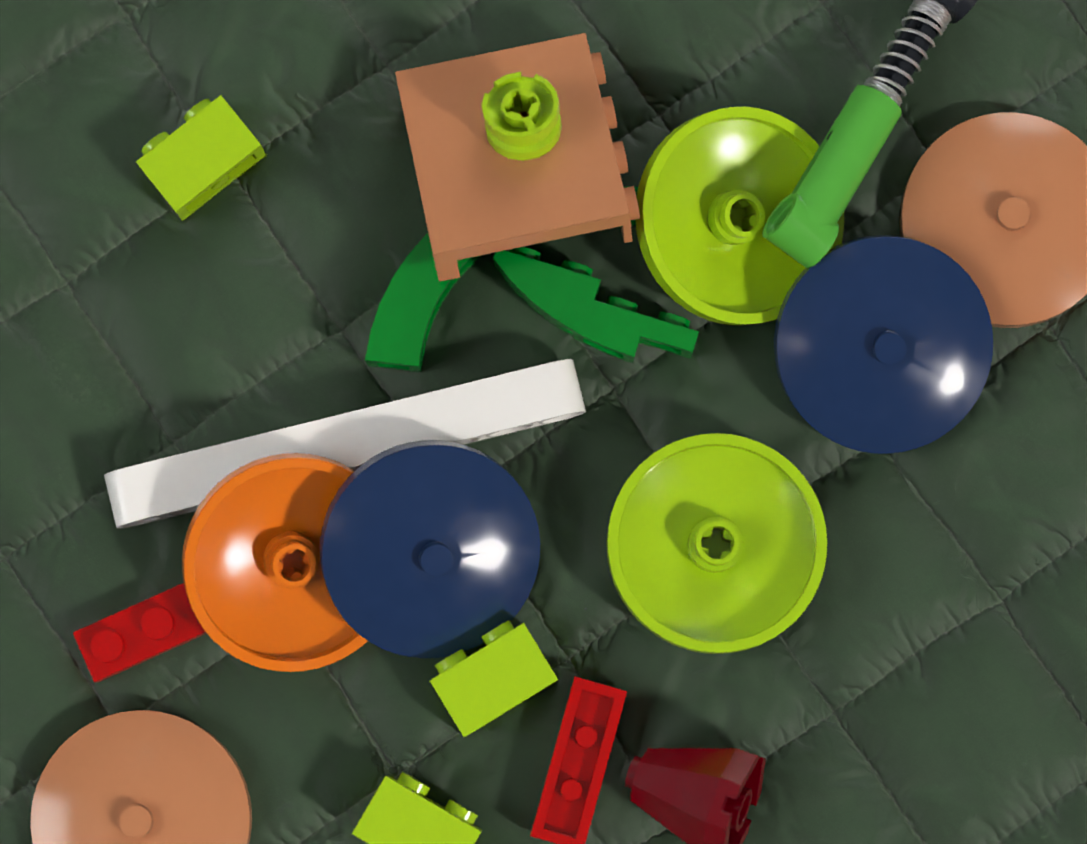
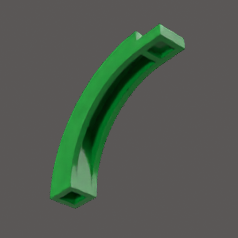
(410, 308)

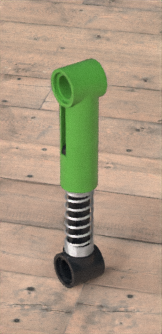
(807, 219)

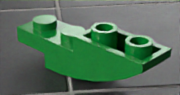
(568, 301)

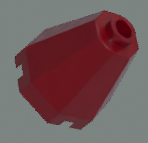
(698, 791)

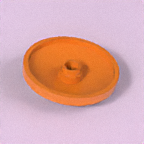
(258, 566)

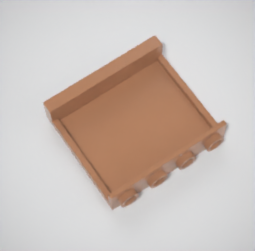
(493, 203)

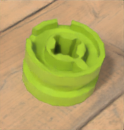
(518, 136)

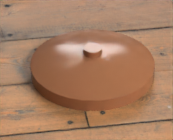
(1009, 209)
(141, 783)

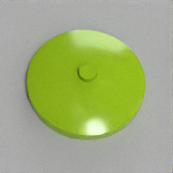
(707, 210)
(716, 543)

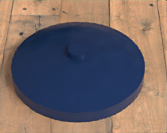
(883, 344)
(429, 548)

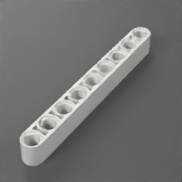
(450, 414)

